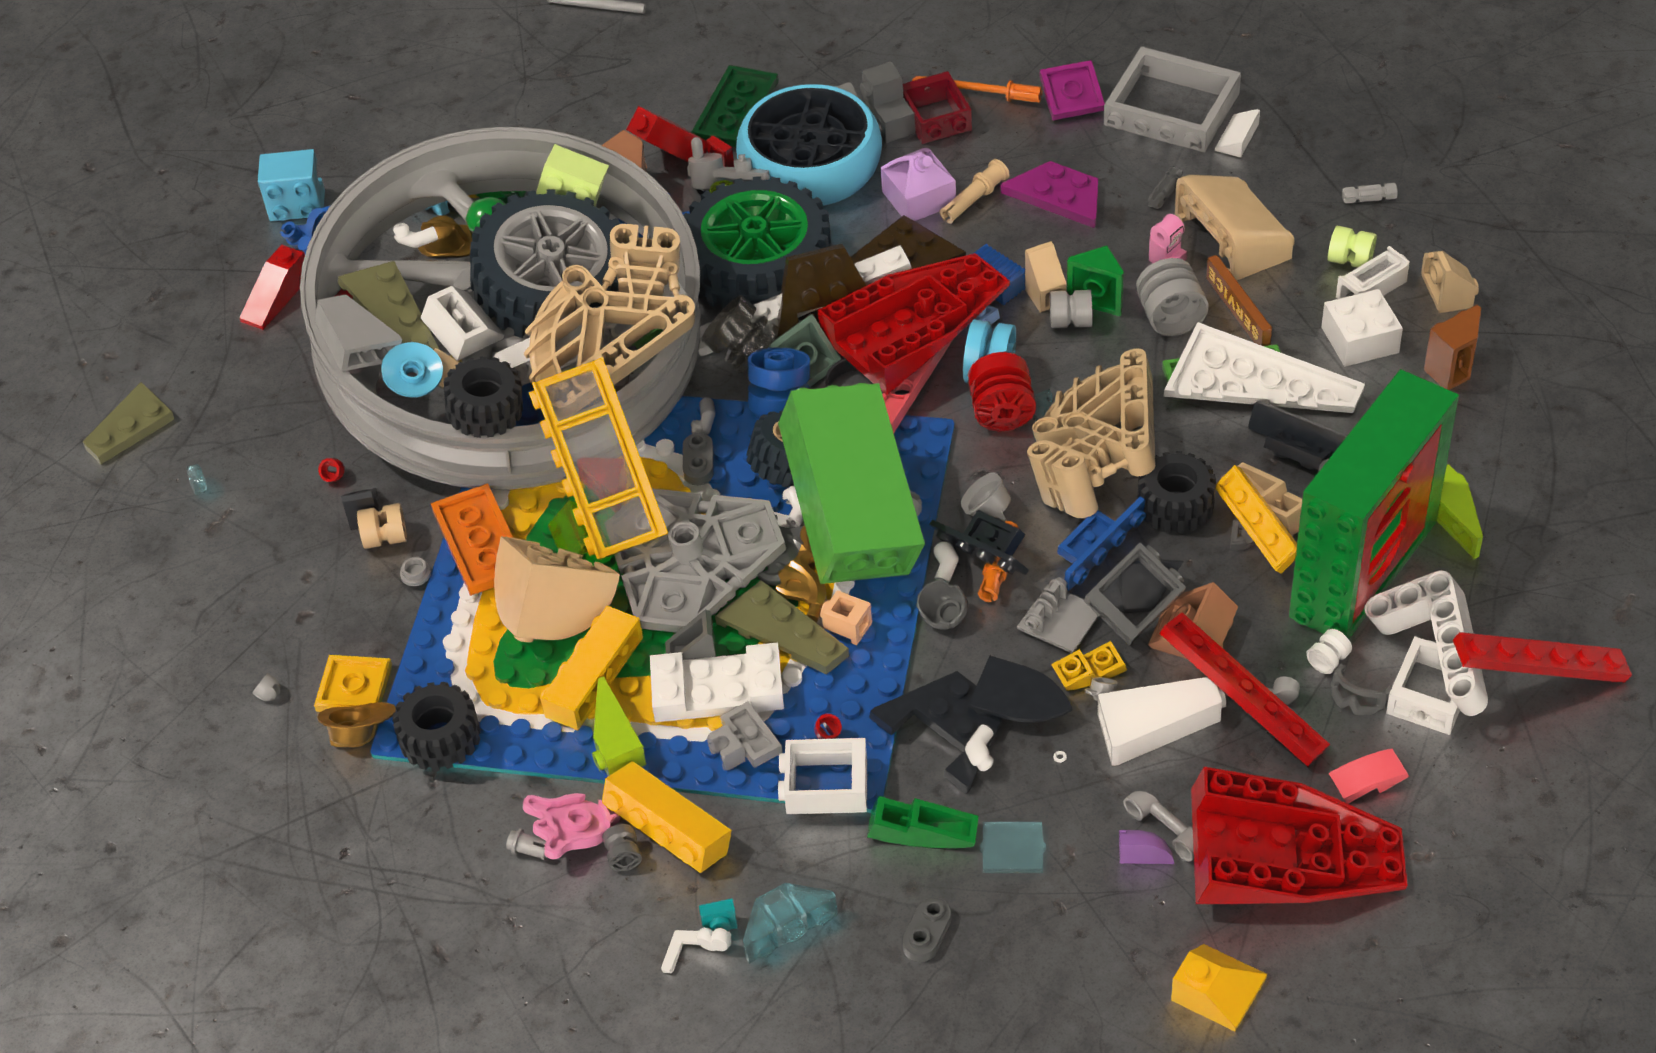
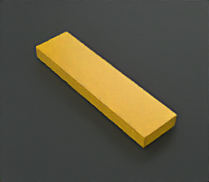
(1257, 518)

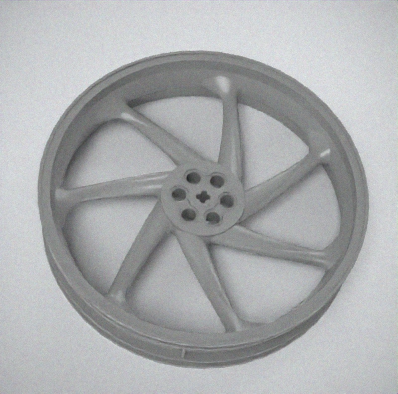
(450, 171)

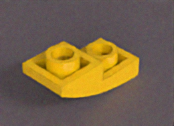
(1078, 669)

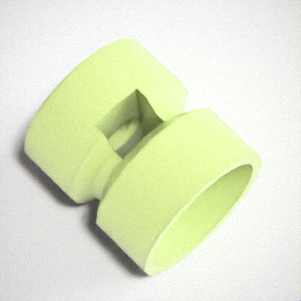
(1351, 247)

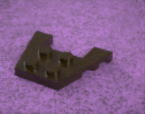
(814, 282)

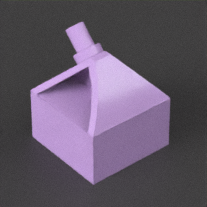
(917, 184)

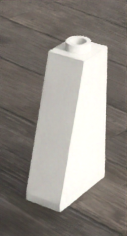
(1156, 715)

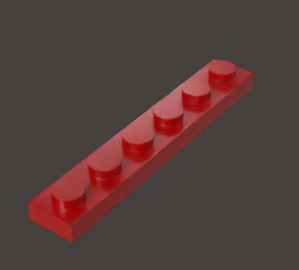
(1541, 657)
(1244, 689)

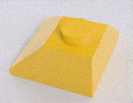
(1216, 986)

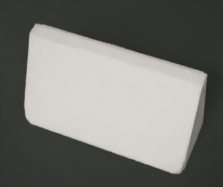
(1238, 133)

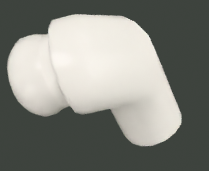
(414, 239)
(795, 517)
(948, 560)
(977, 749)

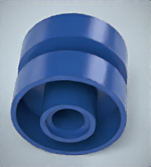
(773, 377)

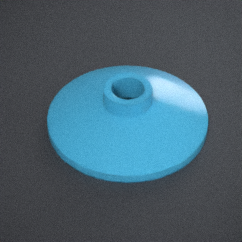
(412, 358)

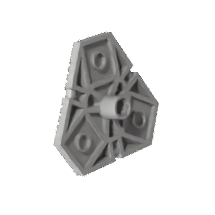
(687, 569)

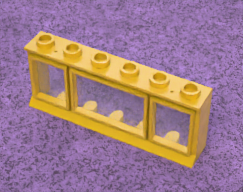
(598, 459)

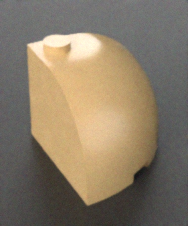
(549, 592)

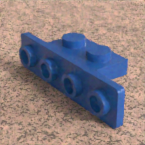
(1094, 538)

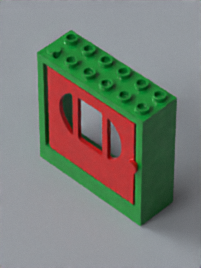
(1372, 504)

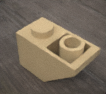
(1043, 274)

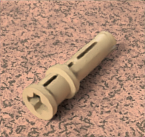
(982, 184)

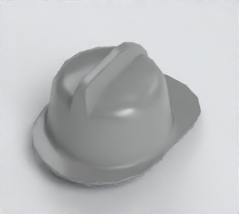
(987, 496)

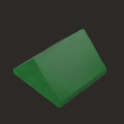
(1101, 274)

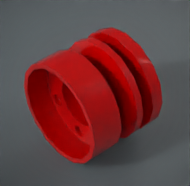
(1001, 391)

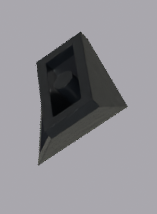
(1141, 589)

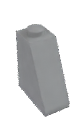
(353, 333)

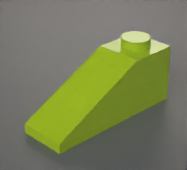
(1458, 512)
(613, 734)

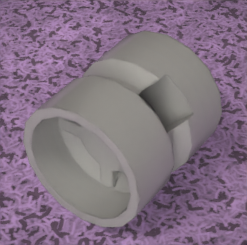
(1071, 309)

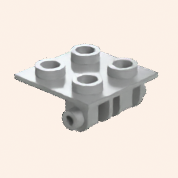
(1058, 617)

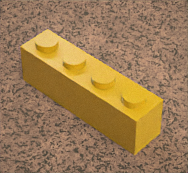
(598, 654)
(666, 816)

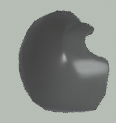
(942, 605)

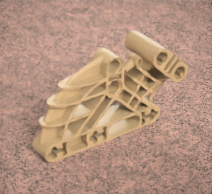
(641, 273)
(1079, 436)

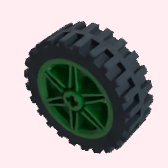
(743, 235)

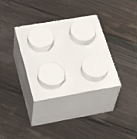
(1361, 327)

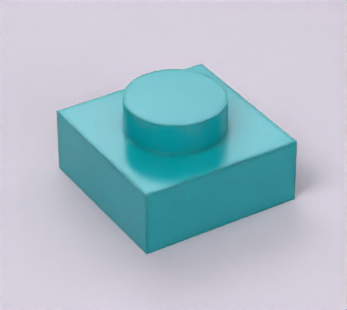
(719, 915)

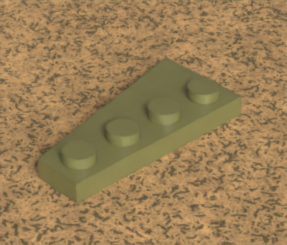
(387, 297)
(773, 619)

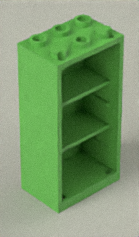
(850, 483)

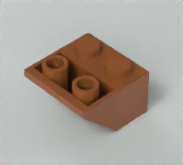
(1453, 348)

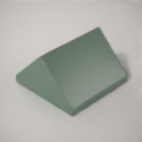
(810, 339)

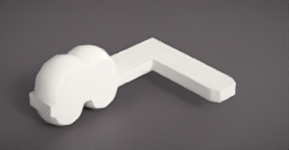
(705, 937)

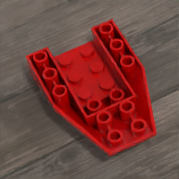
(909, 316)
(1287, 843)

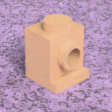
(846, 616)

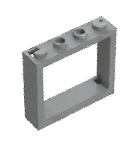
(1181, 72)

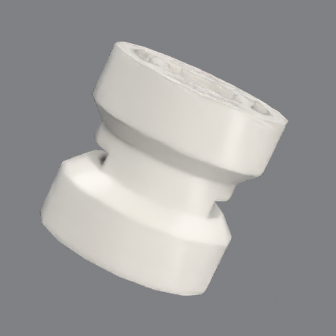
(1327, 653)

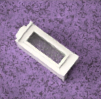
(1382, 273)

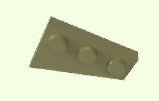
(127, 424)

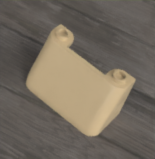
(1236, 219)

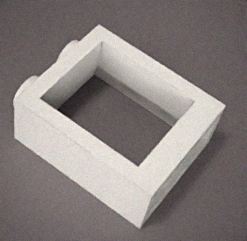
(1408, 703)
(824, 752)

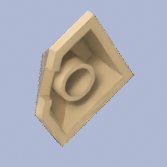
(1448, 282)

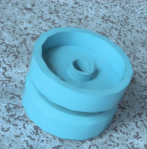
(983, 342)

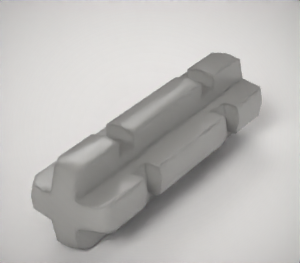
(1369, 193)

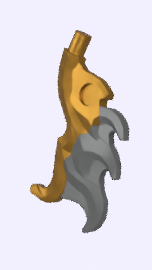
(792, 572)

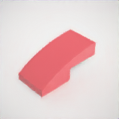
(1367, 773)

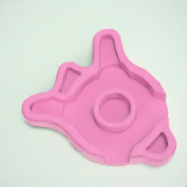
(569, 822)

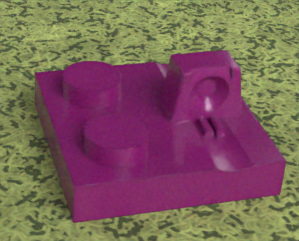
(1072, 90)

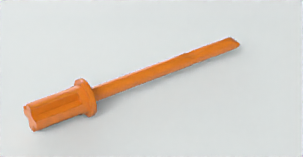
(1012, 90)

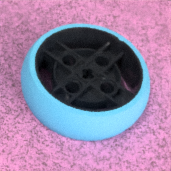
(813, 138)

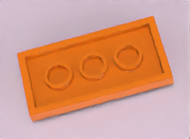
(473, 533)

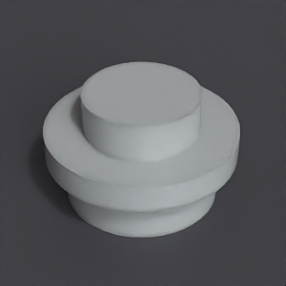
(415, 571)

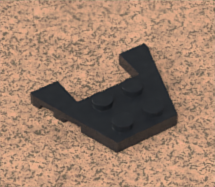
(946, 711)

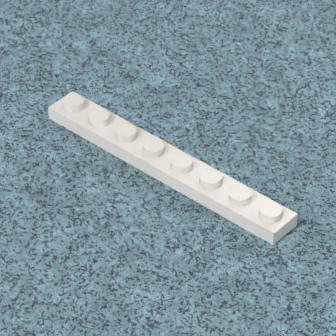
(870, 269)

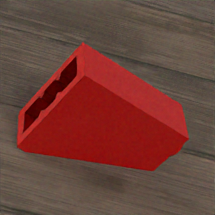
(663, 133)

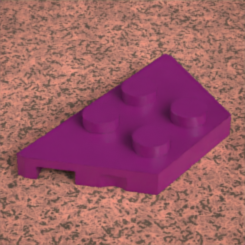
(1057, 191)

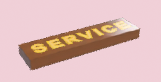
(1238, 302)

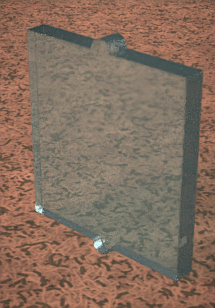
(1012, 847)

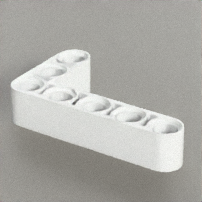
(1444, 603)

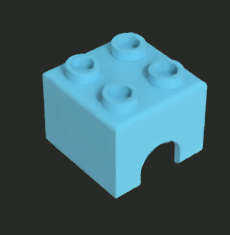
(290, 184)

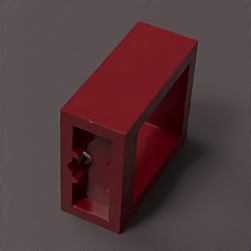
(940, 88)

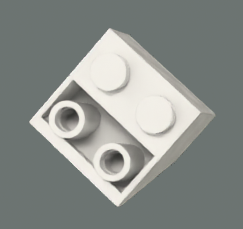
(459, 322)

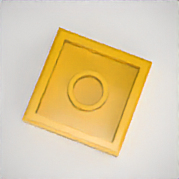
(352, 681)

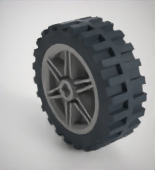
(542, 239)

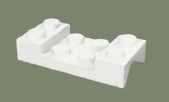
(715, 684)

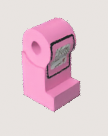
(1166, 239)

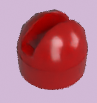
(331, 476)
(831, 724)

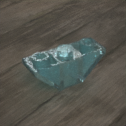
(785, 916)

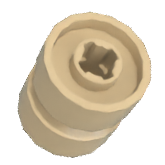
(382, 526)

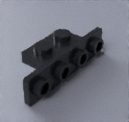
(1294, 436)
(989, 538)

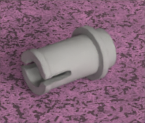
(525, 843)

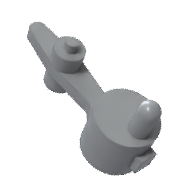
(709, 168)

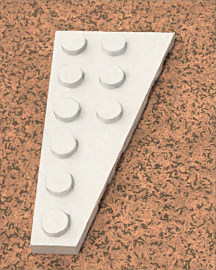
(1240, 371)

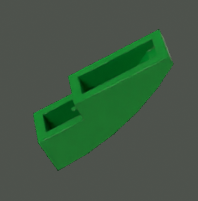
(921, 824)

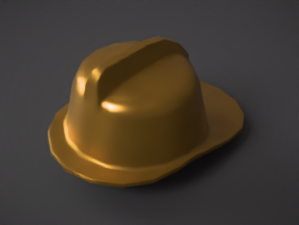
(452, 238)
(354, 724)

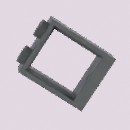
(1112, 616)

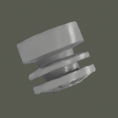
(1171, 296)

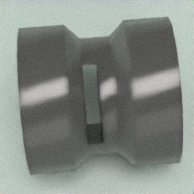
(622, 847)

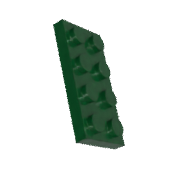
(731, 101)

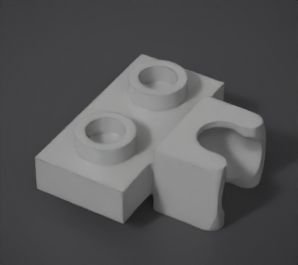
(743, 736)

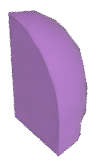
(1143, 848)

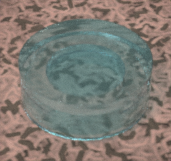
(196, 479)

